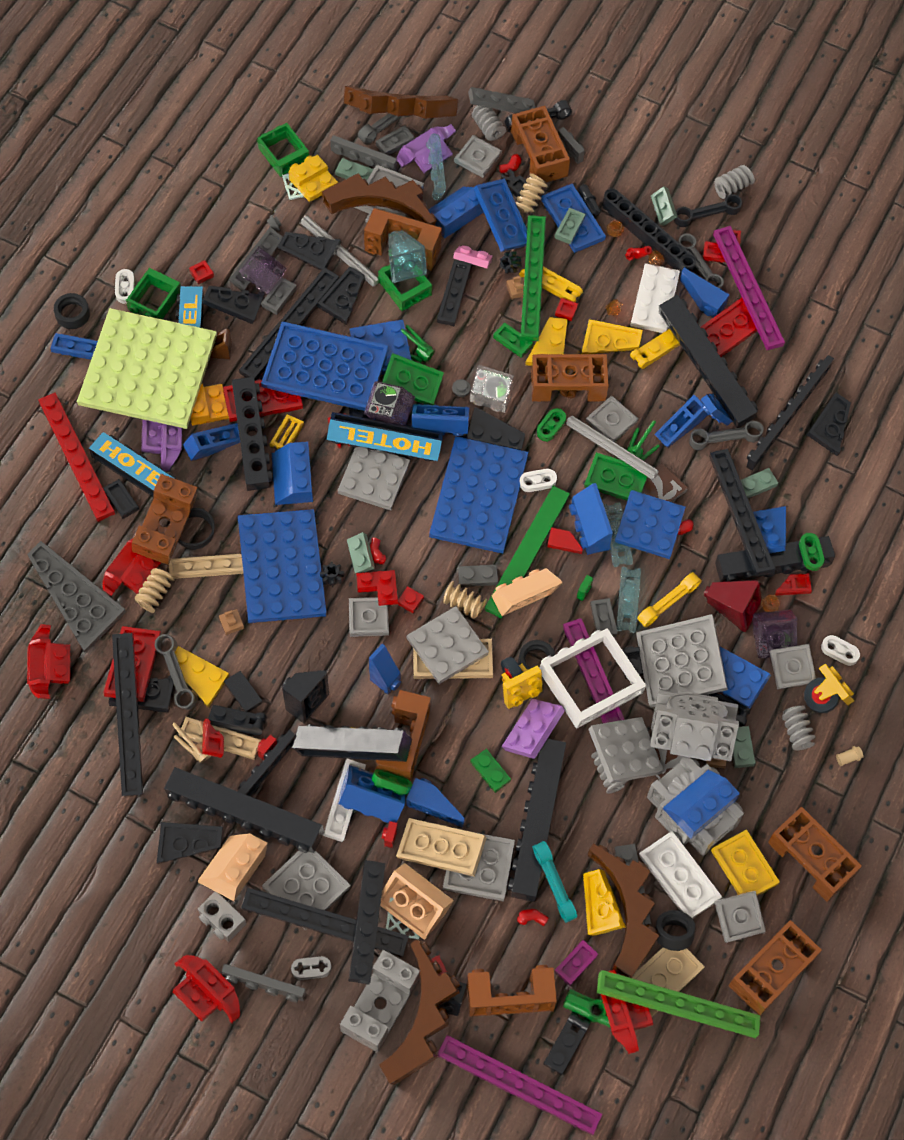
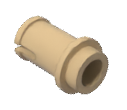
(850, 756)

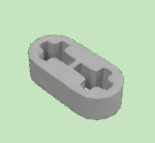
(309, 963)

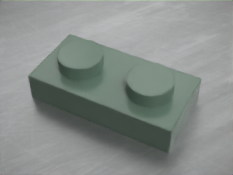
(348, 168)
(664, 206)
(569, 226)
(759, 483)
(360, 553)
(743, 750)

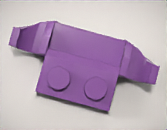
(418, 152)
(162, 440)

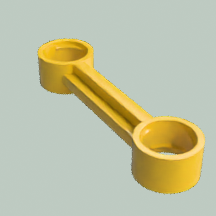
(651, 613)

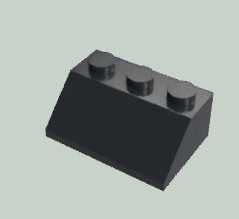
(305, 693)

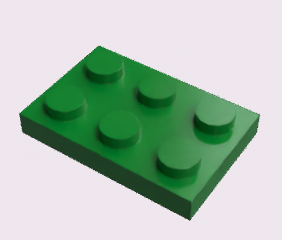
(414, 377)
(614, 477)

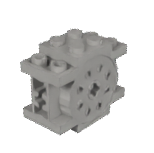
(694, 725)
(673, 784)

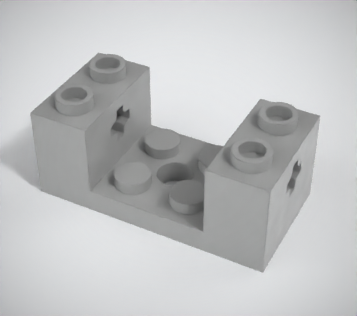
(394, 983)

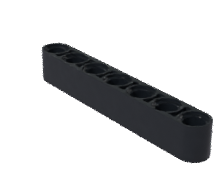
(628, 213)

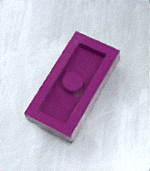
(576, 963)

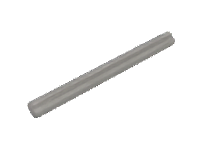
(341, 252)
(612, 447)

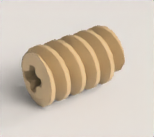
(530, 193)
(152, 589)
(463, 601)

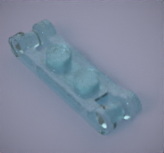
(437, 171)
(615, 521)
(628, 599)

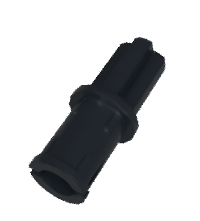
(589, 199)

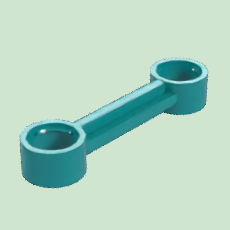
(545, 859)

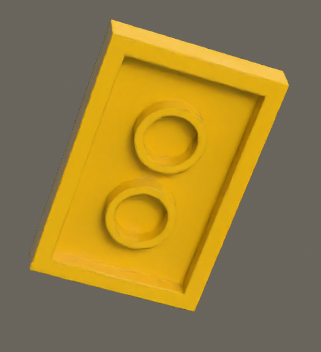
(745, 864)

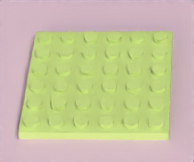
(147, 368)

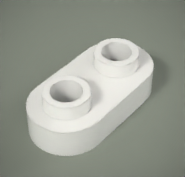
(122, 287)
(537, 479)
(840, 650)

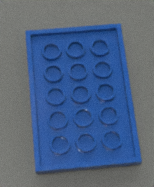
(324, 366)
(478, 495)
(281, 566)

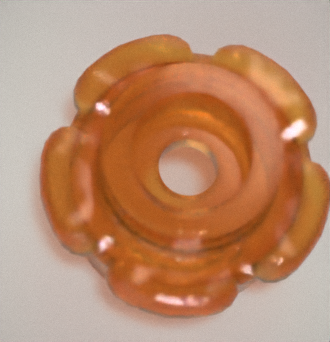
(617, 225)
(655, 258)
(614, 307)
(770, 599)

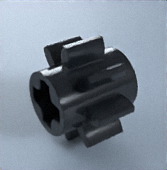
(510, 262)
(332, 569)

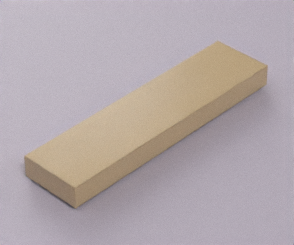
(206, 566)
(233, 741)

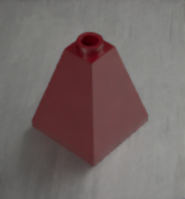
(735, 601)

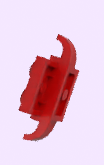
(128, 569)
(46, 663)
(205, 989)
(624, 1019)

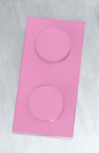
(477, 258)

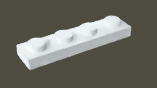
(340, 816)

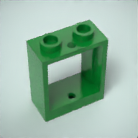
(276, 135)
(160, 281)
(409, 298)

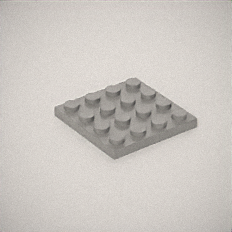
(682, 658)

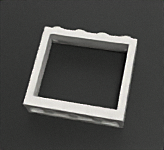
(581, 718)

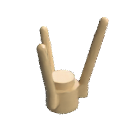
(197, 749)

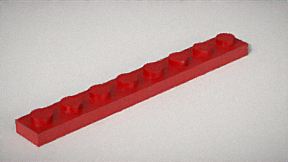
(76, 457)

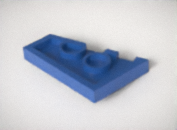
(715, 409)
(773, 528)

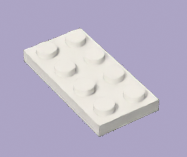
(655, 288)
(680, 875)

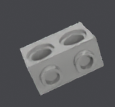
(225, 913)

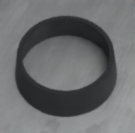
(198, 512)

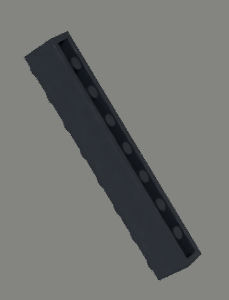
(707, 361)
(244, 810)
(538, 819)

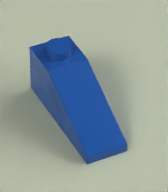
(706, 296)
(682, 421)
(211, 441)
(384, 670)
(429, 800)

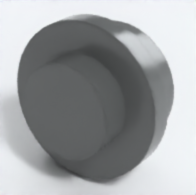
(274, 223)
(461, 388)

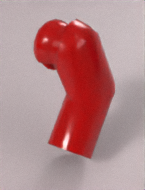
(513, 164)
(638, 253)
(685, 527)
(377, 555)
(532, 914)

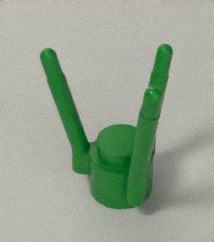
(424, 351)
(637, 450)

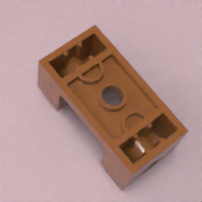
(547, 157)
(383, 223)
(549, 374)
(173, 502)
(413, 711)
(831, 868)
(759, 982)
(541, 998)

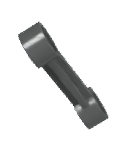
(369, 132)
(701, 265)
(726, 435)
(175, 671)

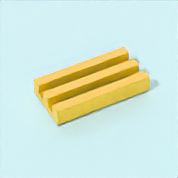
(300, 423)

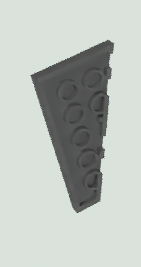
(80, 601)

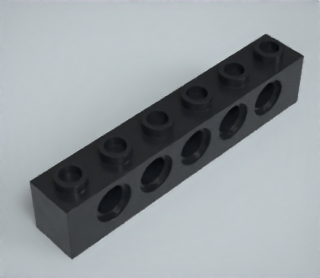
(254, 479)

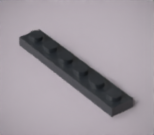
(367, 922)

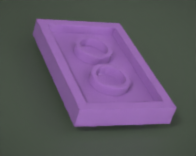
(533, 728)

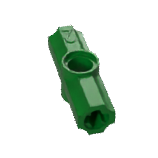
(582, 1005)

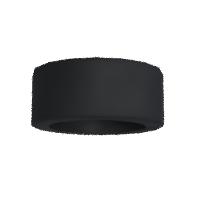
(68, 299)
(534, 645)
(679, 918)

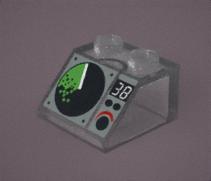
(492, 388)

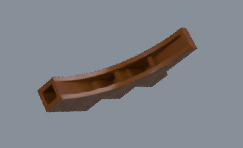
(400, 105)
(382, 193)
(637, 906)
(430, 1019)

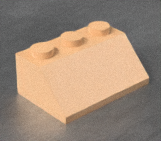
(525, 590)
(234, 865)
(415, 901)

